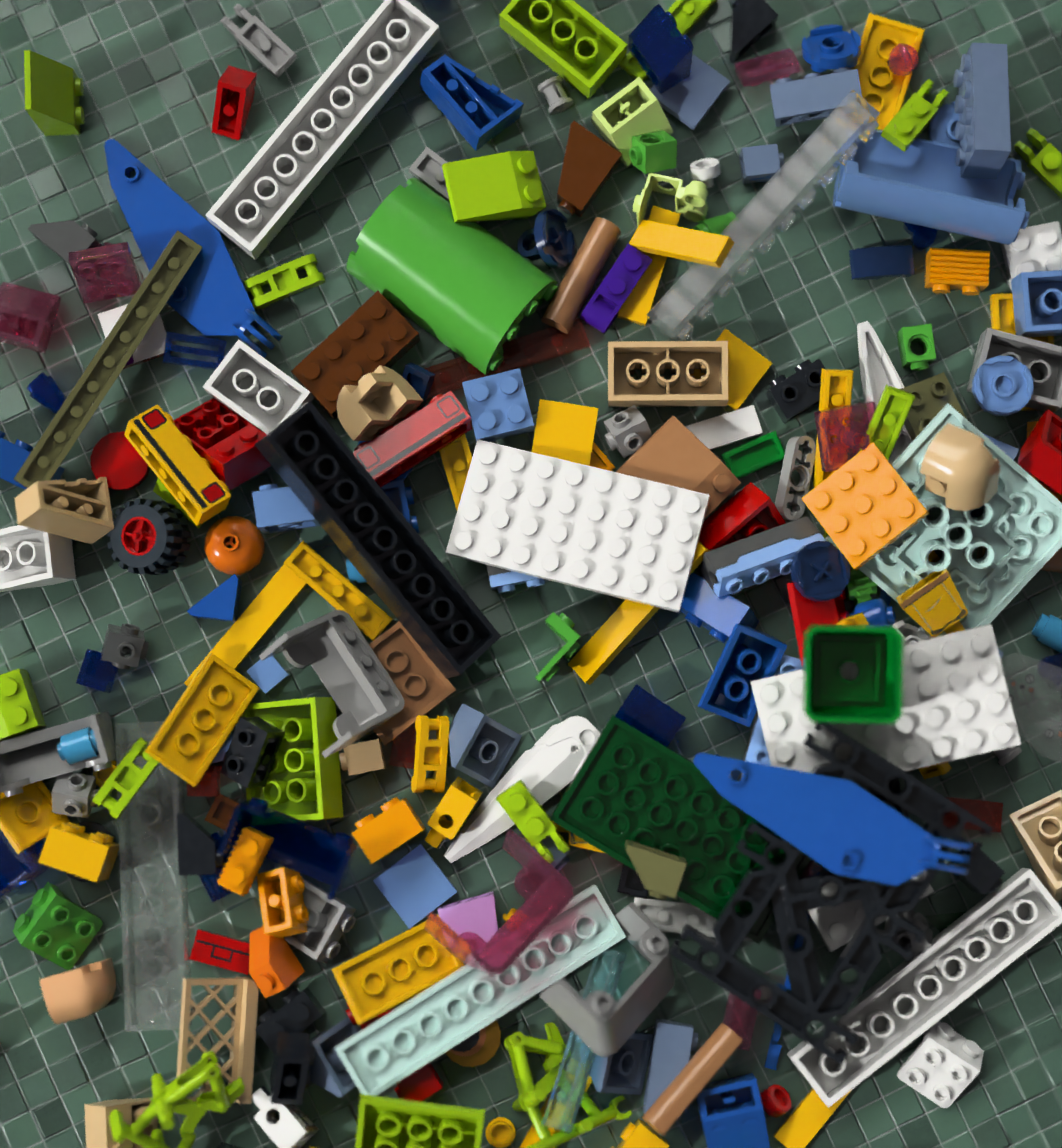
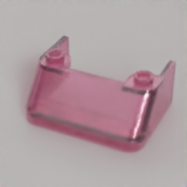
(545, 895)

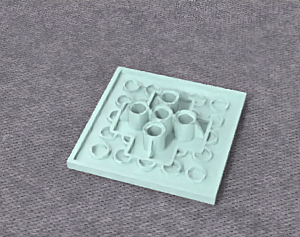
(1016, 528)

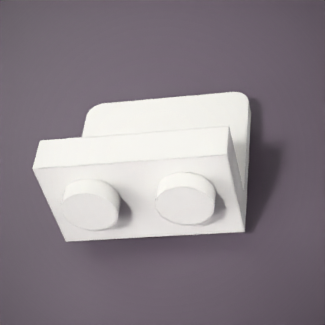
(942, 1065)

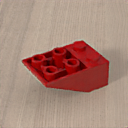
(224, 442)

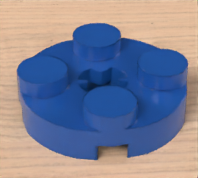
(831, 48)

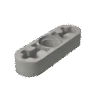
(805, 471)

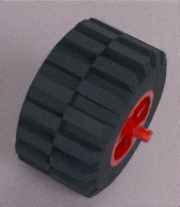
(149, 537)

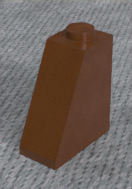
(584, 170)

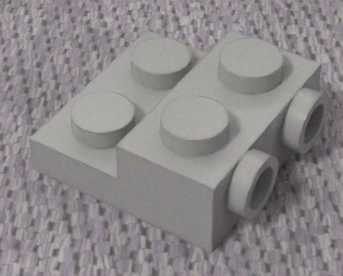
(325, 924)

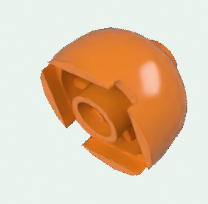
(243, 555)

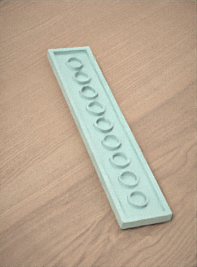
(473, 999)

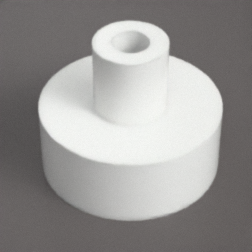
(705, 170)

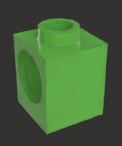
(653, 152)
(923, 335)

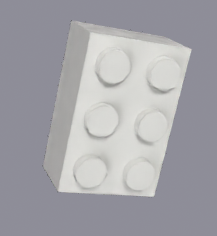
(255, 388)

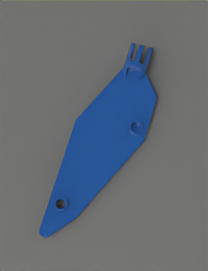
(211, 289)
(832, 821)

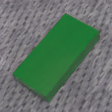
(754, 455)

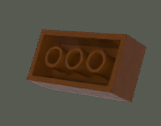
(368, 338)

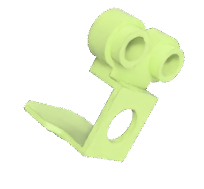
(688, 200)

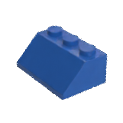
(745, 658)

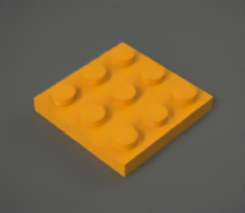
(865, 506)

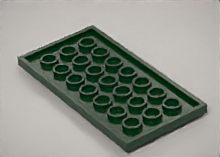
(662, 800)

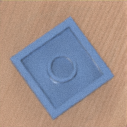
(415, 886)

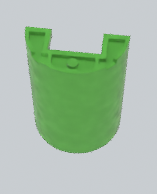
(448, 274)

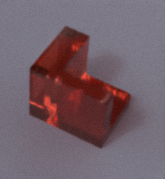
(208, 785)

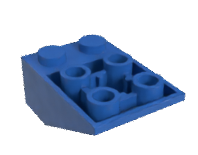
(733, 1113)

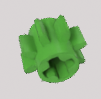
(859, 587)

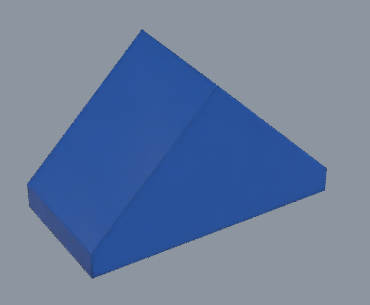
(220, 603)

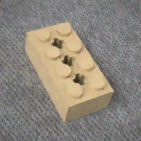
(657, 356)

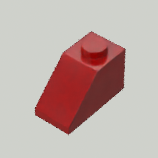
(233, 102)

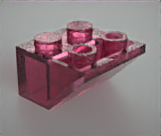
(27, 316)

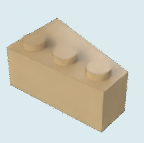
(67, 509)

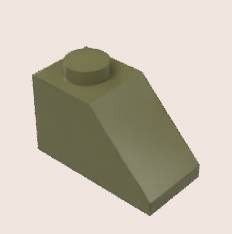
(657, 869)

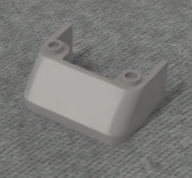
(347, 671)
(36, 755)
(599, 1018)

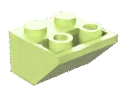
(629, 114)

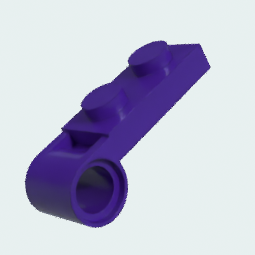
(615, 288)

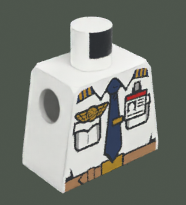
(292, 1128)

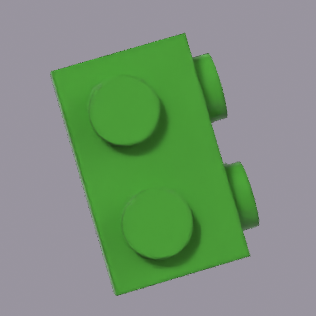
(564, 629)
(56, 927)

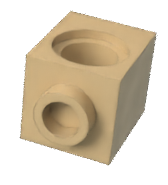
(363, 757)

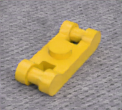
(430, 754)

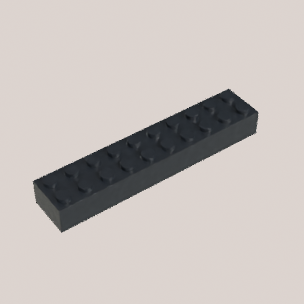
(378, 540)

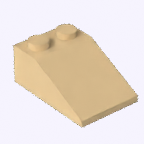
(1041, 837)

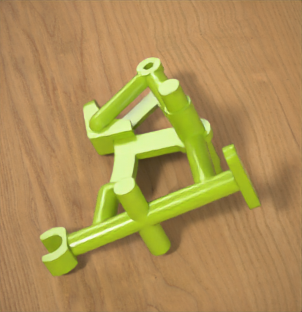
(532, 1095)
(172, 1099)

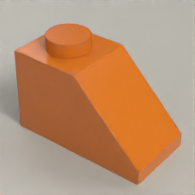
(272, 963)

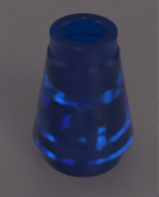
(46, 392)

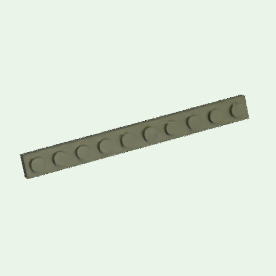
(109, 361)

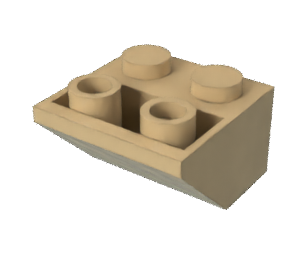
(98, 1125)

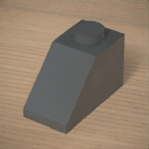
(65, 237)

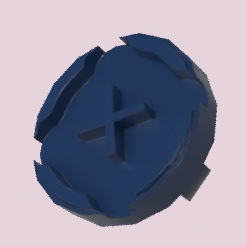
(552, 240)
(820, 571)

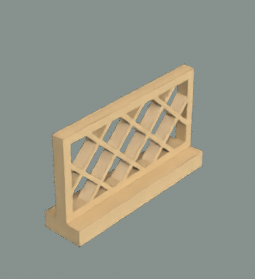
(241, 1034)

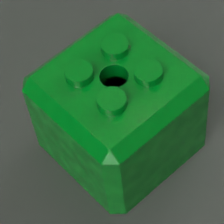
(872, 694)

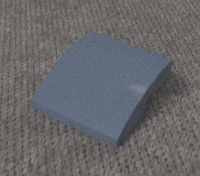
(695, 95)

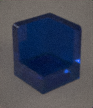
(96, 672)

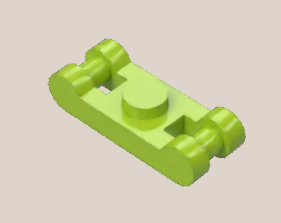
(284, 281)
(126, 779)

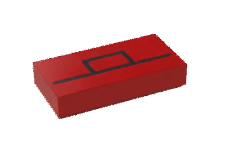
(221, 951)

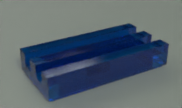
(195, 351)

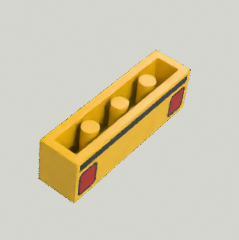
(177, 464)

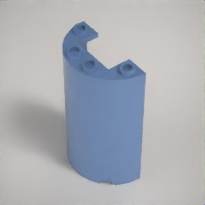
(928, 190)

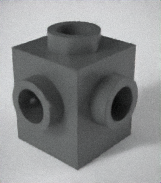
(124, 646)

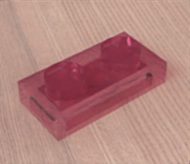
(767, 67)
(741, 1018)

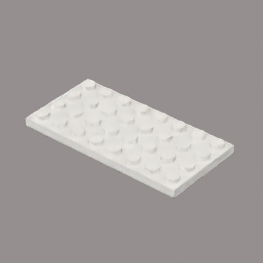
(578, 525)
(950, 708)

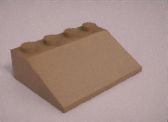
(683, 461)

